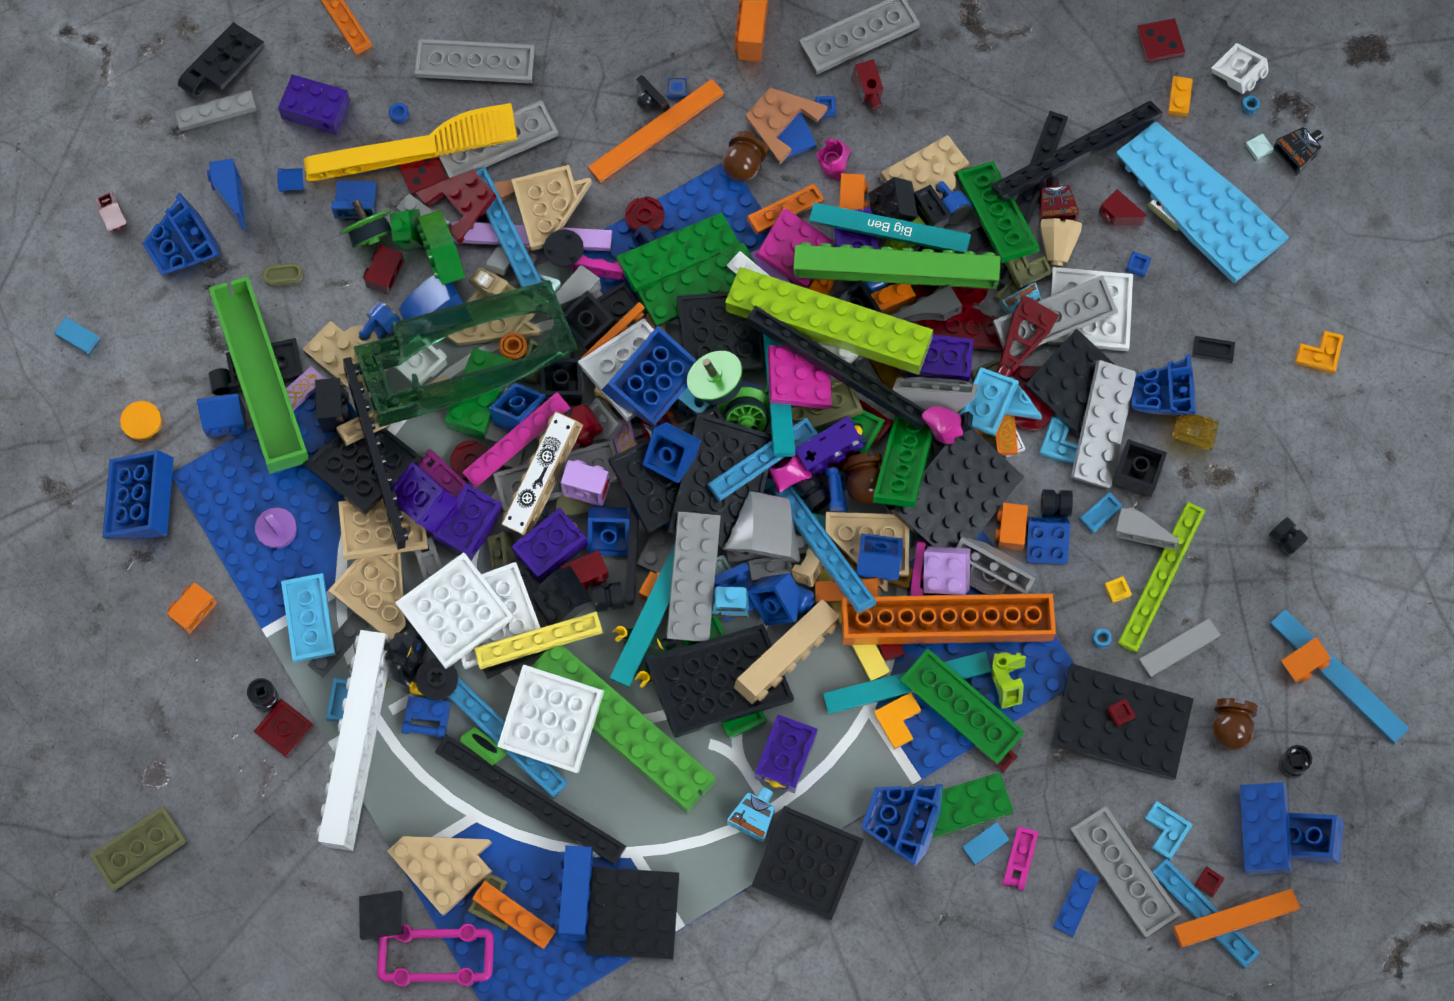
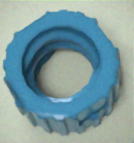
(1252, 99)
(1098, 644)

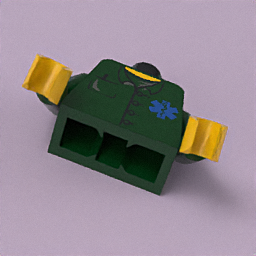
(656, 648)

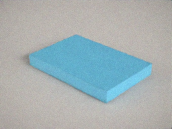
(991, 400)

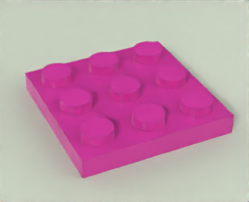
(780, 243)
(796, 380)

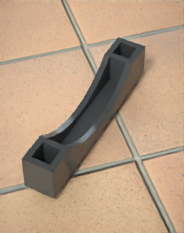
(938, 307)

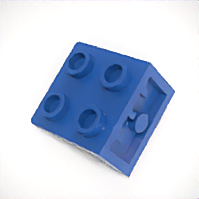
(351, 191)
(1048, 540)
(735, 577)

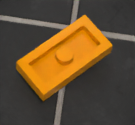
(1180, 96)

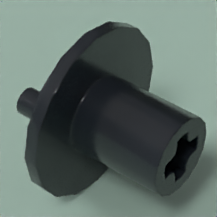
(563, 248)
(435, 680)

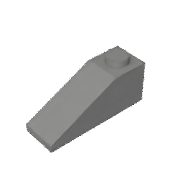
(576, 286)
(1140, 528)

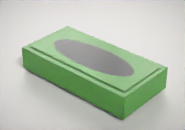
(483, 746)

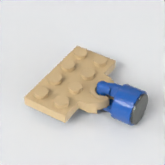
(936, 167)
(334, 345)

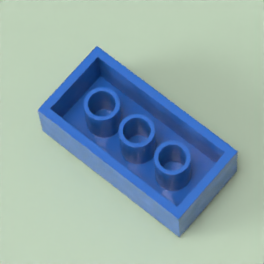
(1266, 828)
(576, 893)

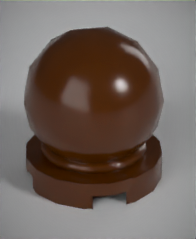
(744, 156)
(862, 476)
(1233, 726)

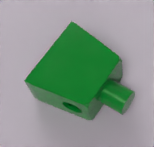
(404, 229)

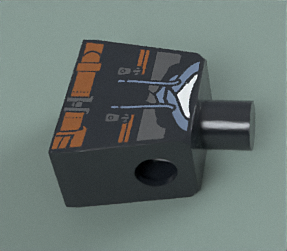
(1299, 148)

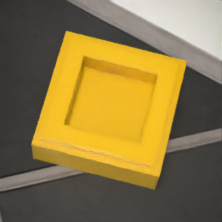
(1117, 589)

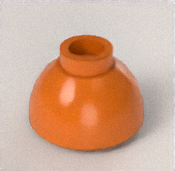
(513, 346)

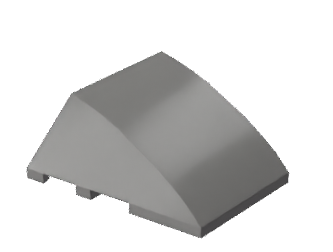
(765, 528)

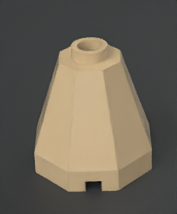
(1059, 239)

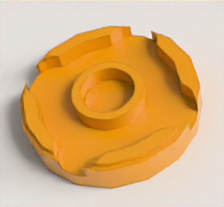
(141, 420)

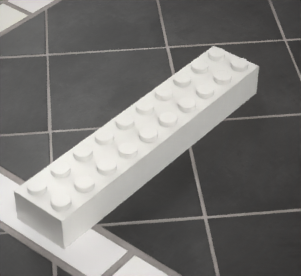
(355, 742)

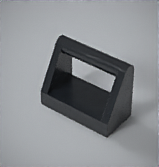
(932, 207)

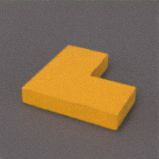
(1322, 358)
(892, 719)

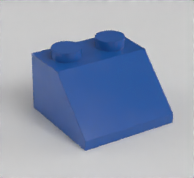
(514, 406)
(222, 415)
(671, 451)
(608, 530)
(879, 556)
(775, 599)

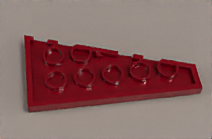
(968, 324)

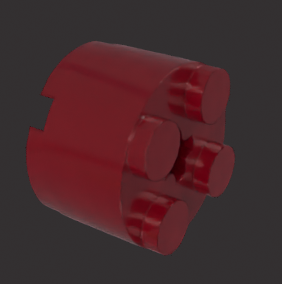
(590, 428)

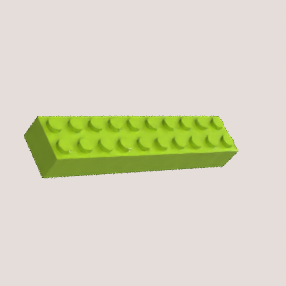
(832, 320)

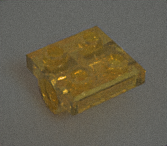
(1196, 430)

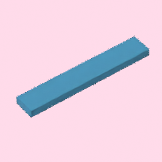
(756, 463)
(1198, 906)

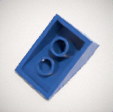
(227, 183)
(1316, 837)

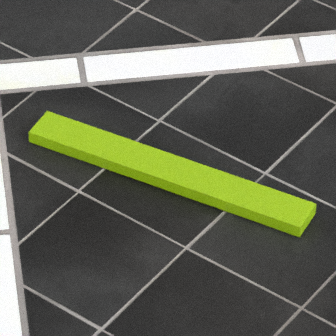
(1160, 579)

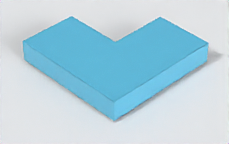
(1054, 443)
(1173, 829)

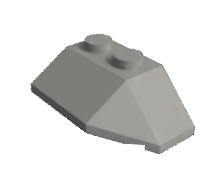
(936, 392)
(995, 571)

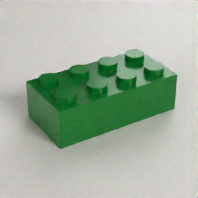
(440, 247)
(474, 415)

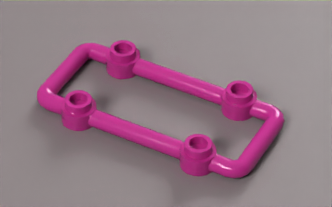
(465, 976)

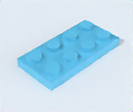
(308, 618)

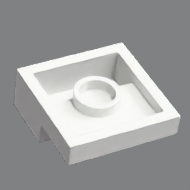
(1241, 68)
(423, 364)

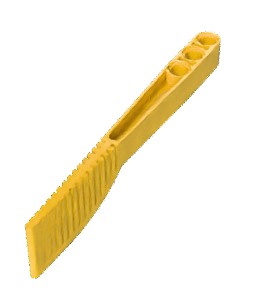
(460, 133)

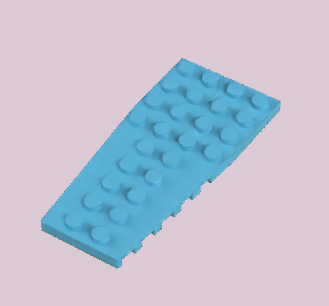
(1202, 202)

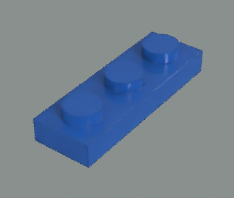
(1076, 902)

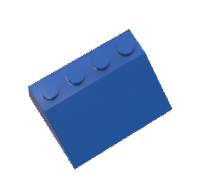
(651, 377)
(138, 496)

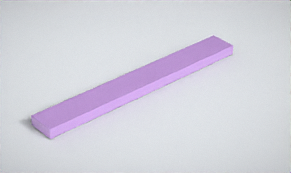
(592, 238)

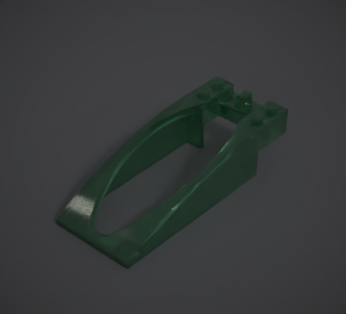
(420, 332)

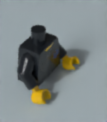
(405, 657)

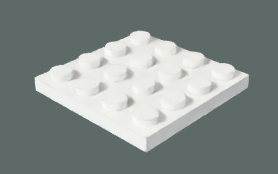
(1112, 331)
(609, 358)
(511, 590)
(454, 610)
(550, 718)

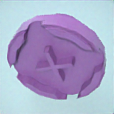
(276, 528)

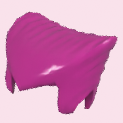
(834, 158)
(943, 423)
(788, 473)

